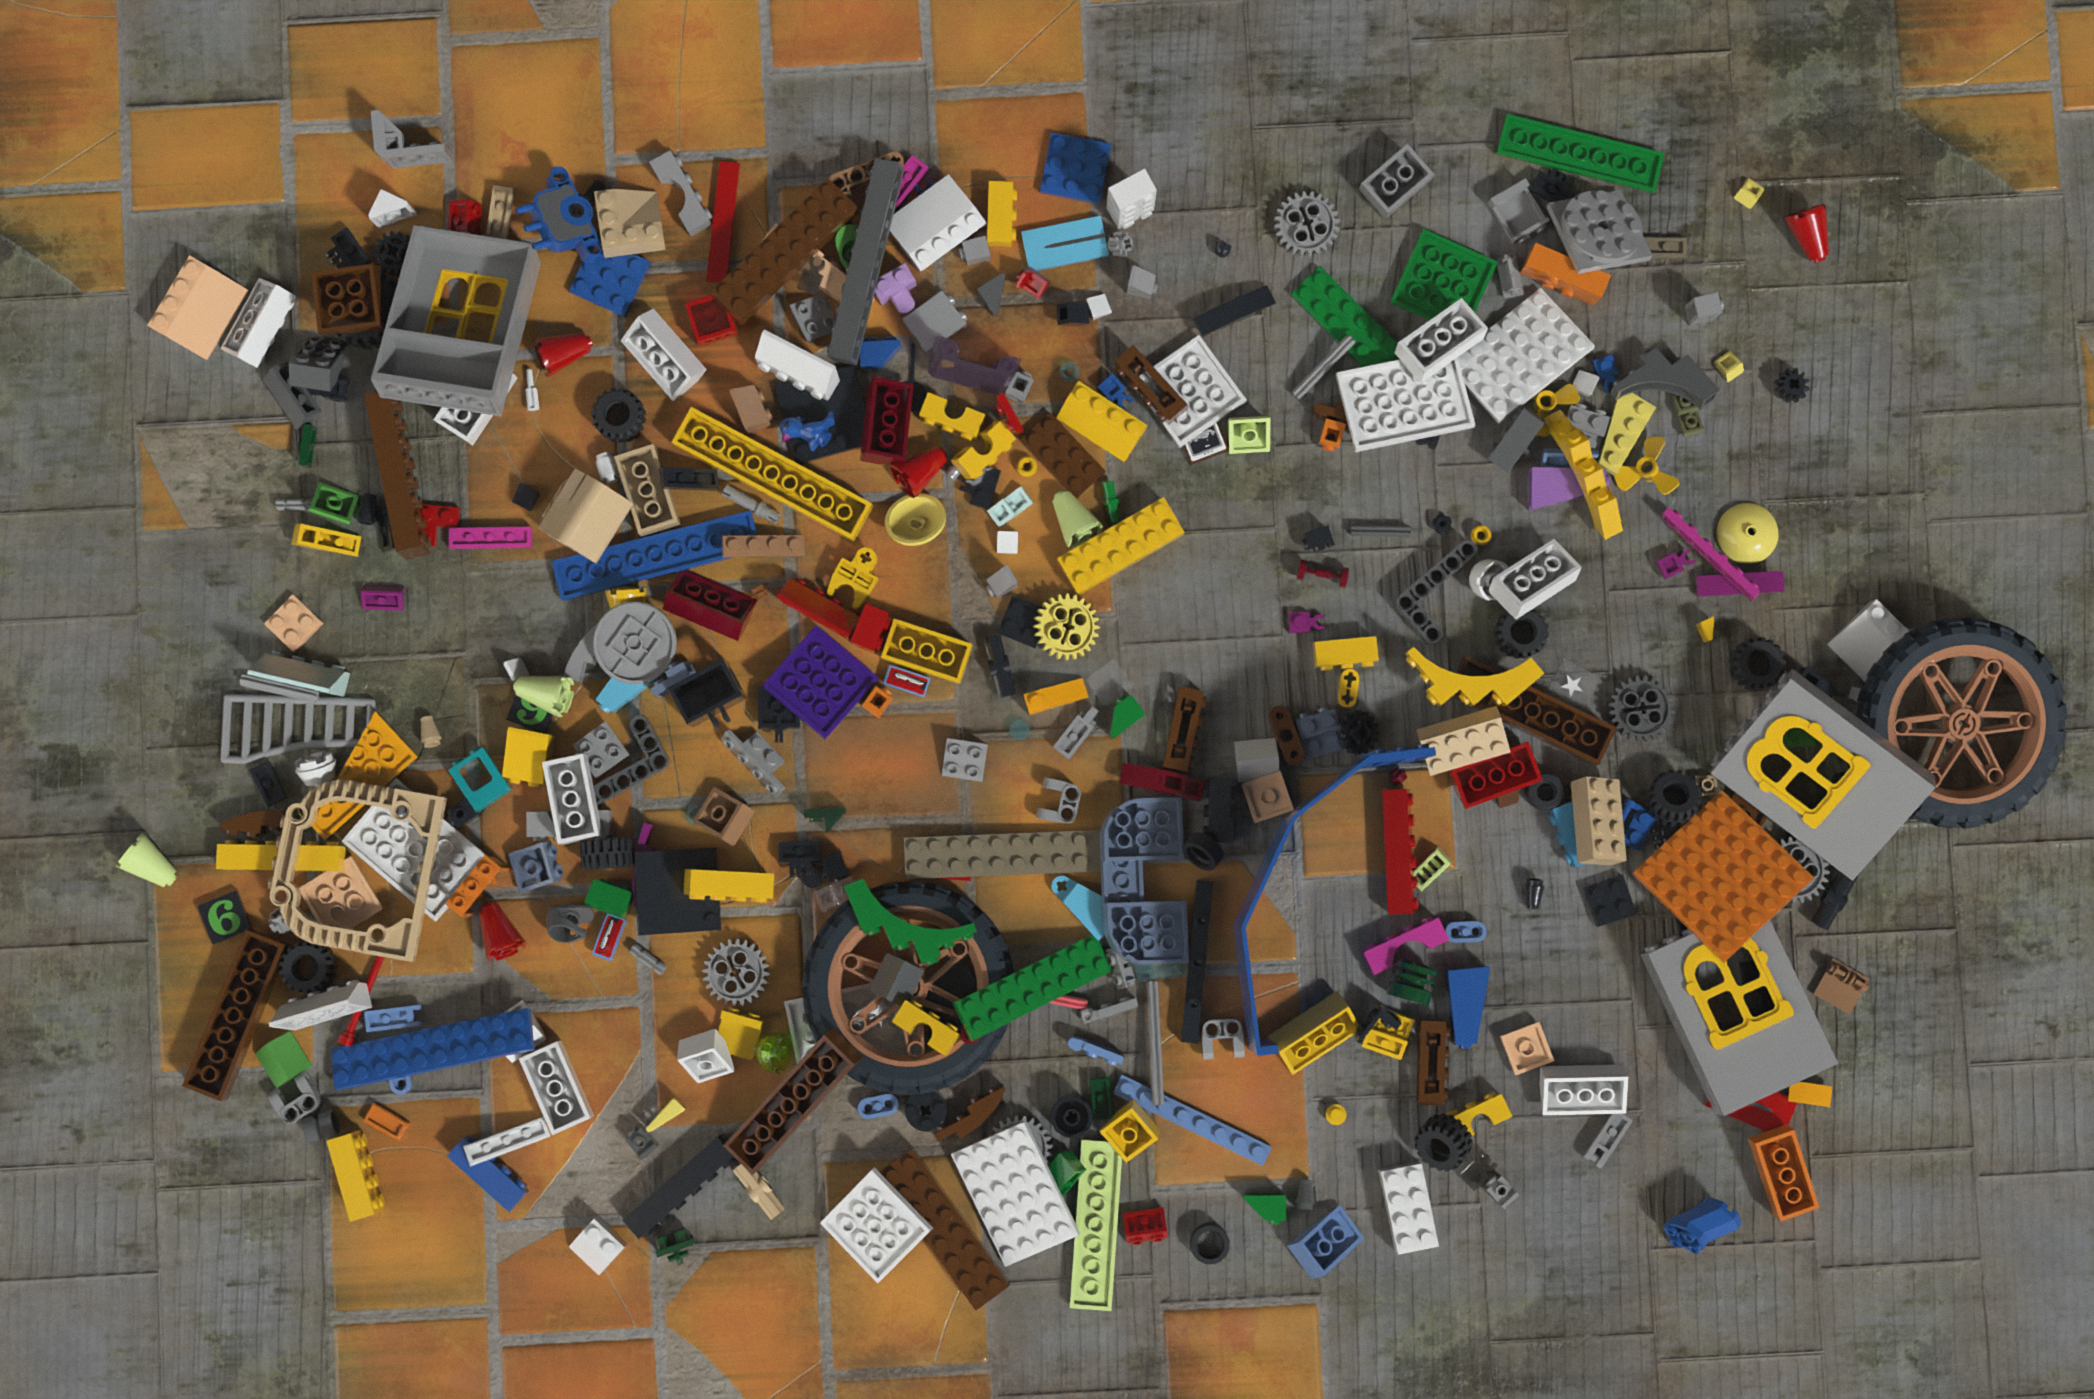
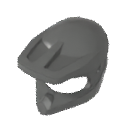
(567, 917)

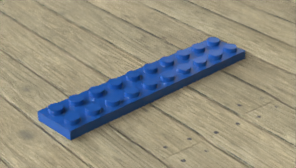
(650, 556)
(432, 1049)

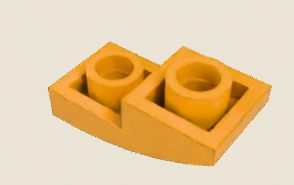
(1810, 1094)

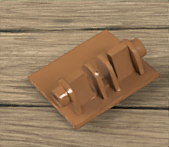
(1841, 986)

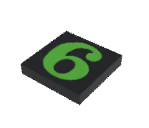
(529, 715)
(224, 917)

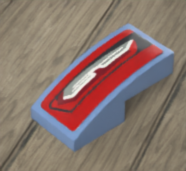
(906, 681)
(609, 937)

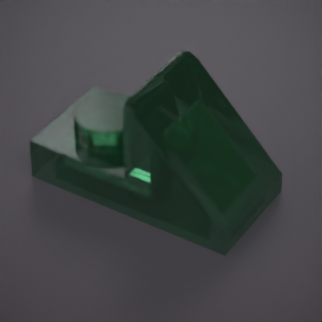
(831, 815)

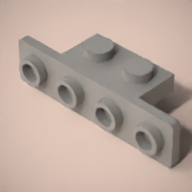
(758, 757)

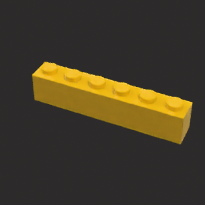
(260, 857)

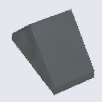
(992, 293)

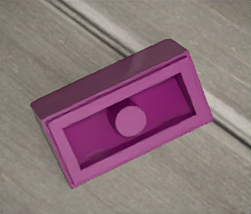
(382, 597)

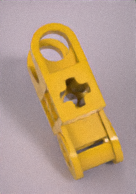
(859, 569)

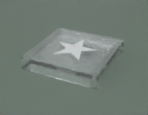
(1573, 685)

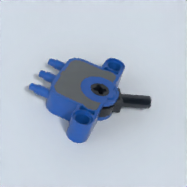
(564, 216)

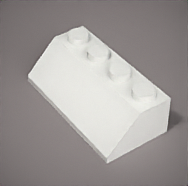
(258, 322)
(663, 354)
(796, 366)
(1583, 1089)

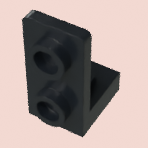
(1387, 1018)

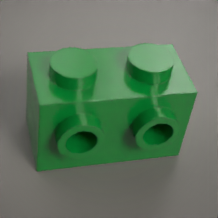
(609, 899)

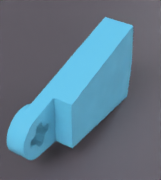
(1083, 904)

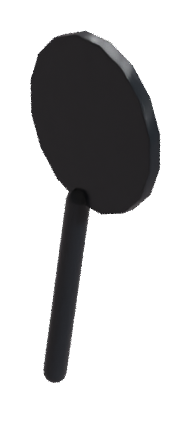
(919, 391)

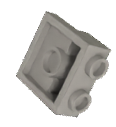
(1590, 423)

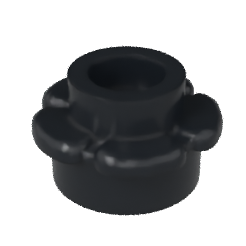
(1441, 529)

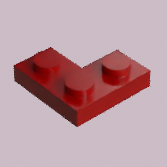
(1005, 410)
(439, 517)

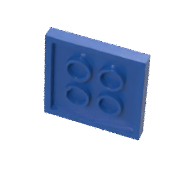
(1075, 168)
(611, 281)

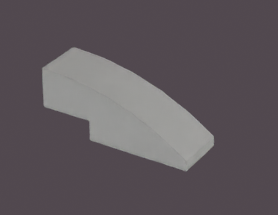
(580, 657)

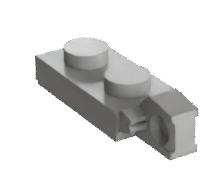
(1076, 733)
(1106, 1010)

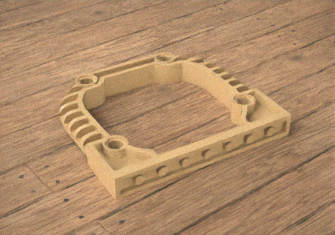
(399, 940)

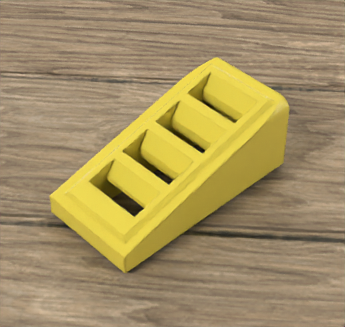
(671, 1110)

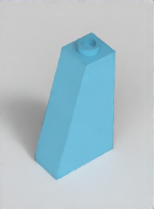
(618, 694)

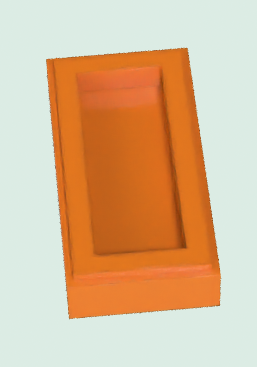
(386, 1121)

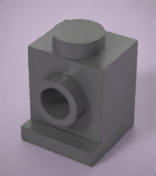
(648, 1145)

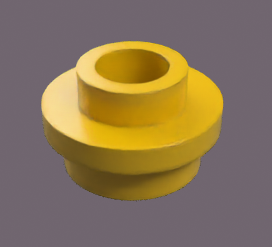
(1027, 473)
(1487, 535)

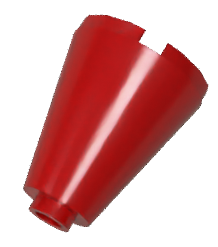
(1811, 231)
(561, 350)
(918, 470)
(498, 933)

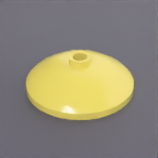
(908, 514)
(1734, 536)

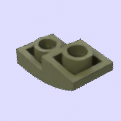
(1687, 416)

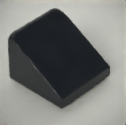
(525, 497)

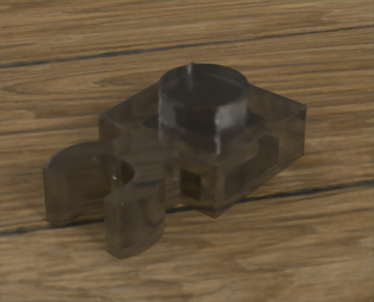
(811, 279)
(1475, 1174)

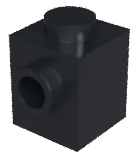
(1072, 314)
(834, 867)

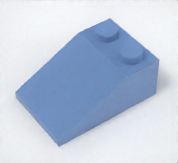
(1325, 1242)

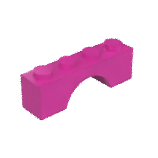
(1380, 956)

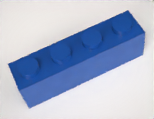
(491, 1176)

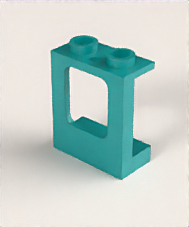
(488, 793)

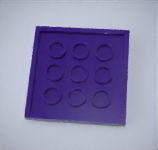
(820, 682)

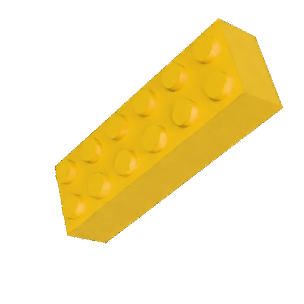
(1120, 546)

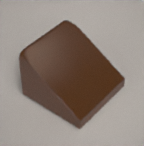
(1508, 799)

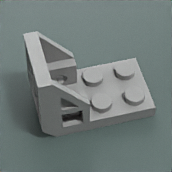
(398, 150)

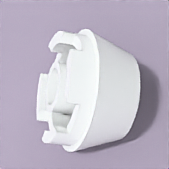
(316, 768)

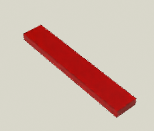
(723, 221)

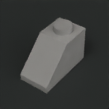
(1142, 283)
(1001, 582)

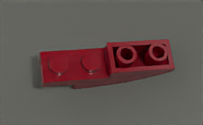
(1161, 781)

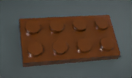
(1062, 455)

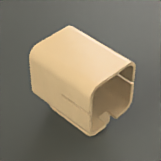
(584, 515)

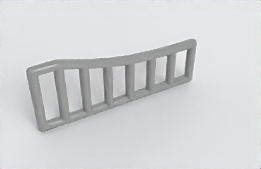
(288, 746)

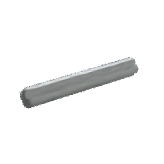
(1323, 366)
(279, 688)

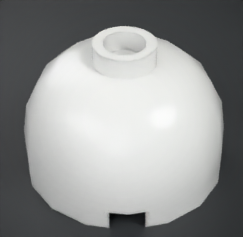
(1482, 576)

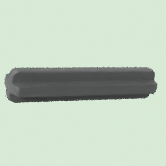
(1380, 530)

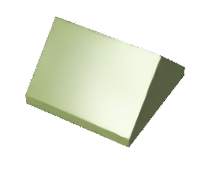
(1249, 434)

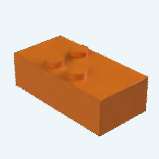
(1558, 273)
(1783, 1172)

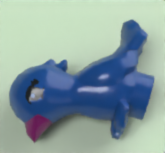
(814, 432)

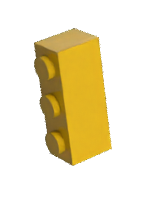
(1001, 214)
(1345, 653)

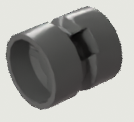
(317, 1127)

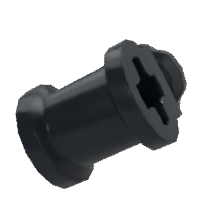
(337, 393)

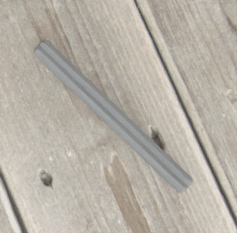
(1155, 1043)

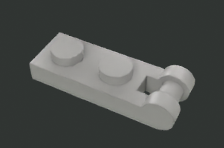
(1607, 1138)

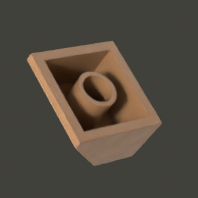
(751, 409)
(723, 816)

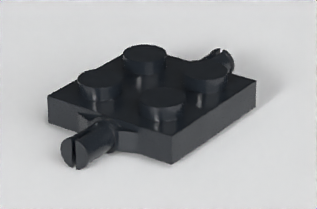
(775, 715)

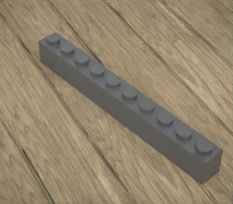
(865, 261)

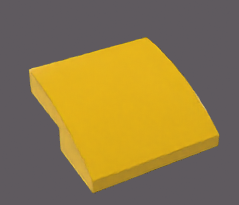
(1388, 1040)

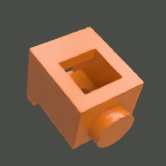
(1334, 428)
(870, 705)

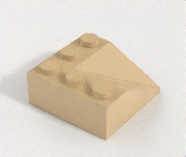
(629, 222)

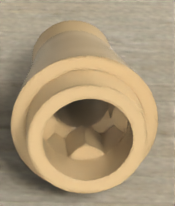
(429, 733)

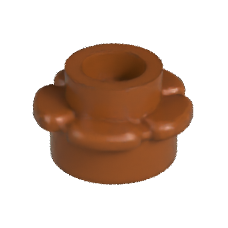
(759, 591)

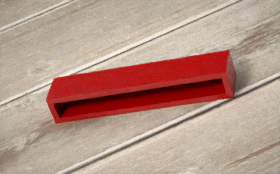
(1399, 851)

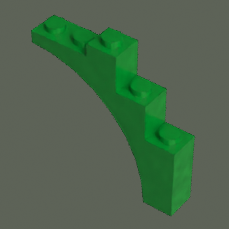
(927, 941)

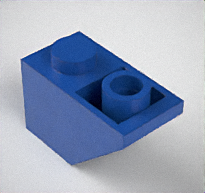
(878, 353)

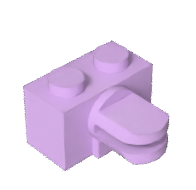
(895, 288)

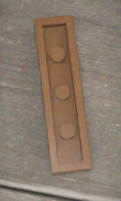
(763, 546)

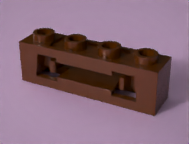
(1127, 361)
(1190, 696)
(1431, 1096)

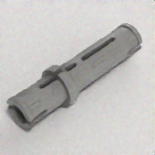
(750, 503)

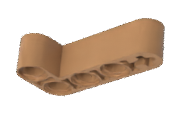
(864, 169)

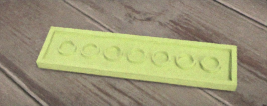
(1097, 1226)

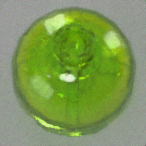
(773, 1052)

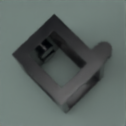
(708, 694)

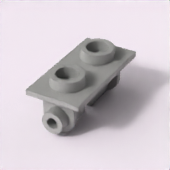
(1509, 276)
(1121, 976)

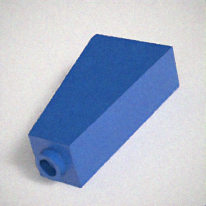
(1466, 1000)

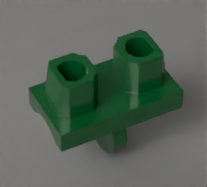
(683, 1241)

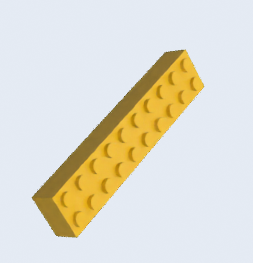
(772, 474)

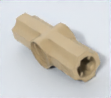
(760, 1191)

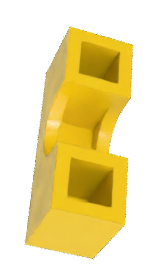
(967, 425)
(997, 440)
(911, 1016)
(1492, 1106)

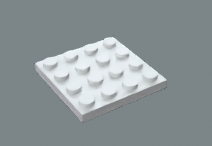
(1201, 384)
(876, 1225)

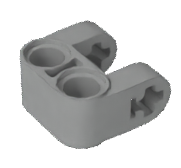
(1060, 786)
(1207, 1040)
(300, 1105)

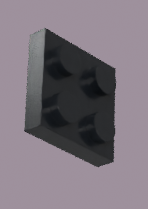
(1019, 622)
(1609, 900)

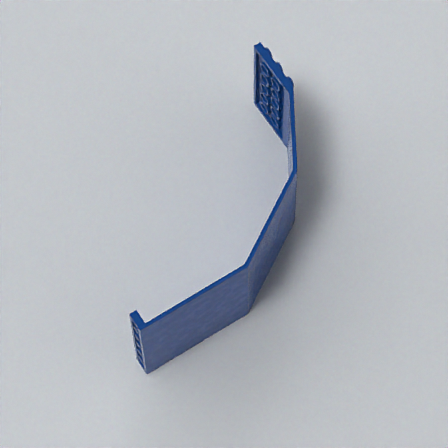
(1372, 759)

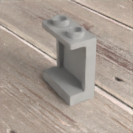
(1518, 212)
(935, 319)

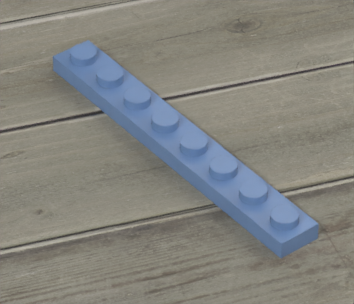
(1194, 1121)

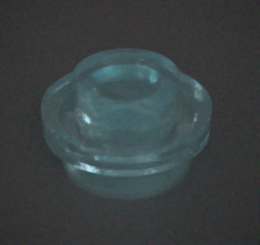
(1069, 365)

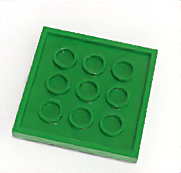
(1440, 276)

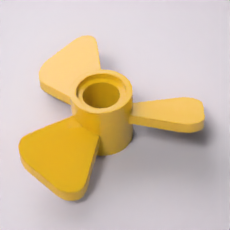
(1566, 395)
(1629, 475)

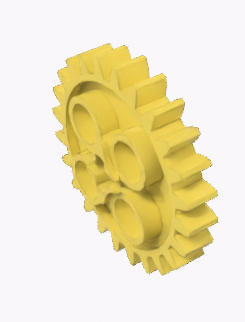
(1049, 621)

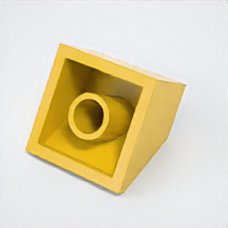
(1130, 1131)

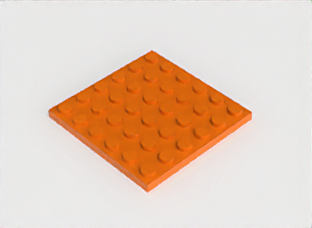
(1723, 876)

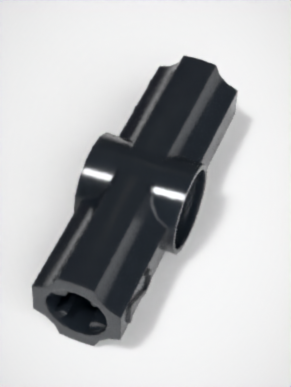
(999, 666)
(1833, 901)

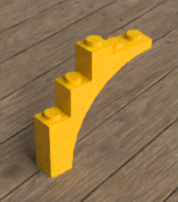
(1588, 473)
(1472, 689)

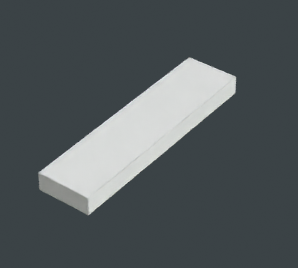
(506, 1141)

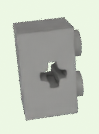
(1704, 309)

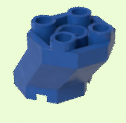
(1701, 1225)

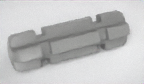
(293, 504)
(648, 959)

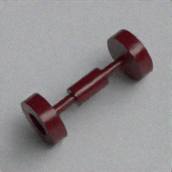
(1323, 573)

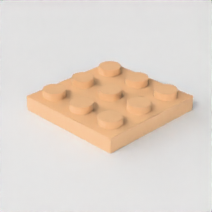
(342, 897)

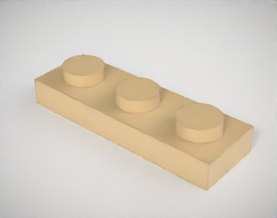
(500, 212)

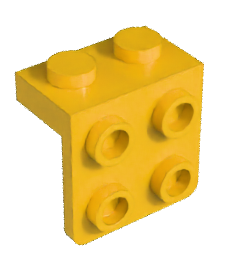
(740, 1032)

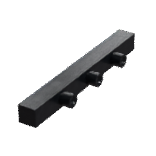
(1197, 962)

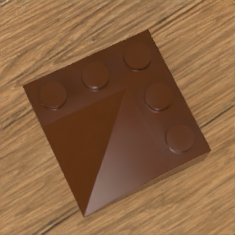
(348, 300)

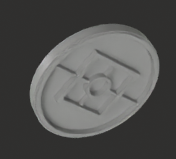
(634, 642)

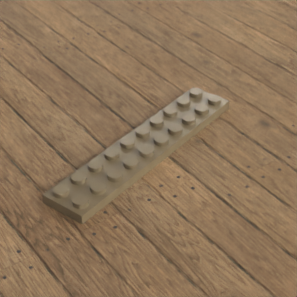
(1002, 854)

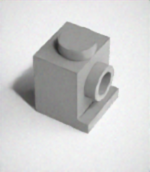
(1019, 395)
(1494, 1184)

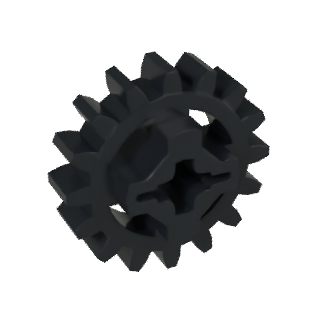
(387, 256)
(1357, 732)

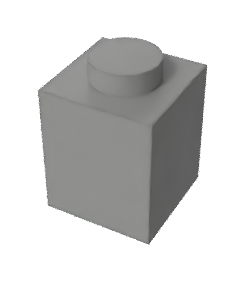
(975, 250)

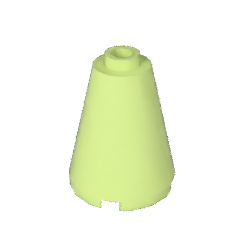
(1074, 519)
(546, 692)
(147, 862)

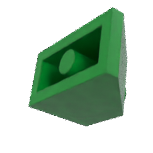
(1125, 715)
(1066, 1170)
(1268, 1205)

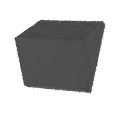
(896, 980)

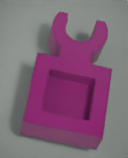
(1673, 564)
(1301, 622)

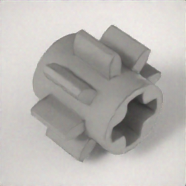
(1120, 244)
(277, 922)

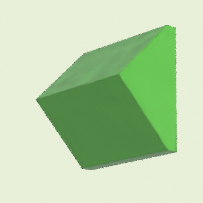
(333, 503)
(283, 1059)

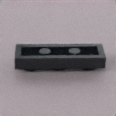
(688, 479)

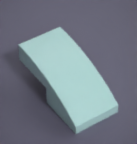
(1010, 506)

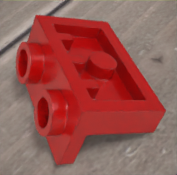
(464, 216)
(1145, 1226)

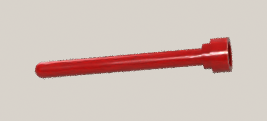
(347, 1036)

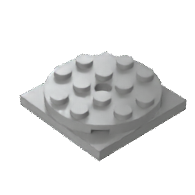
(1592, 246)

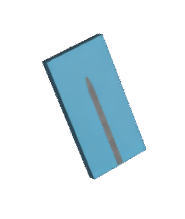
(1065, 243)

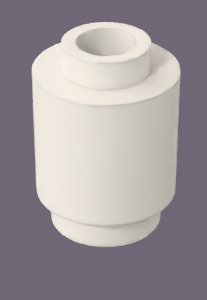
(607, 467)

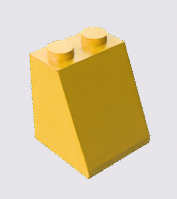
(525, 754)

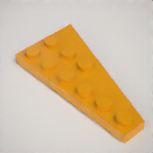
(375, 761)

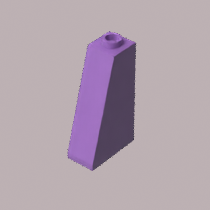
(1553, 486)

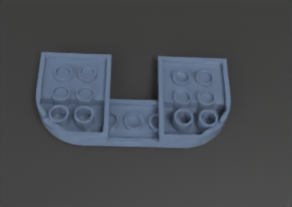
(1134, 928)

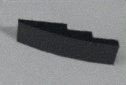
(1234, 311)

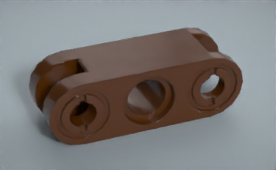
(1286, 747)

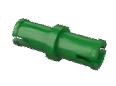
(1111, 502)

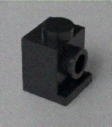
(1317, 539)
(469, 814)

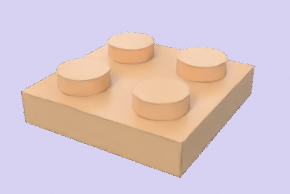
(294, 623)
(1267, 796)
(1526, 1048)

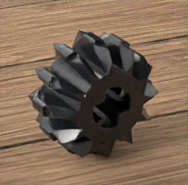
(1798, 390)

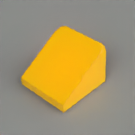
(1706, 629)

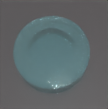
(1019, 730)
(691, 813)

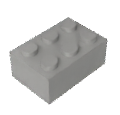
(1396, 181)

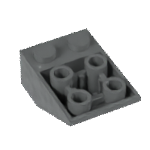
(317, 363)

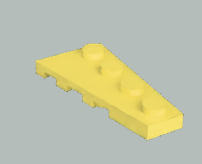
(1625, 427)

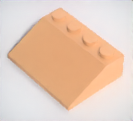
(198, 307)

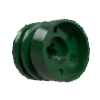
(1412, 982)

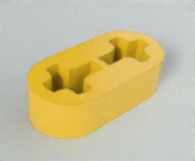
(1343, 688)

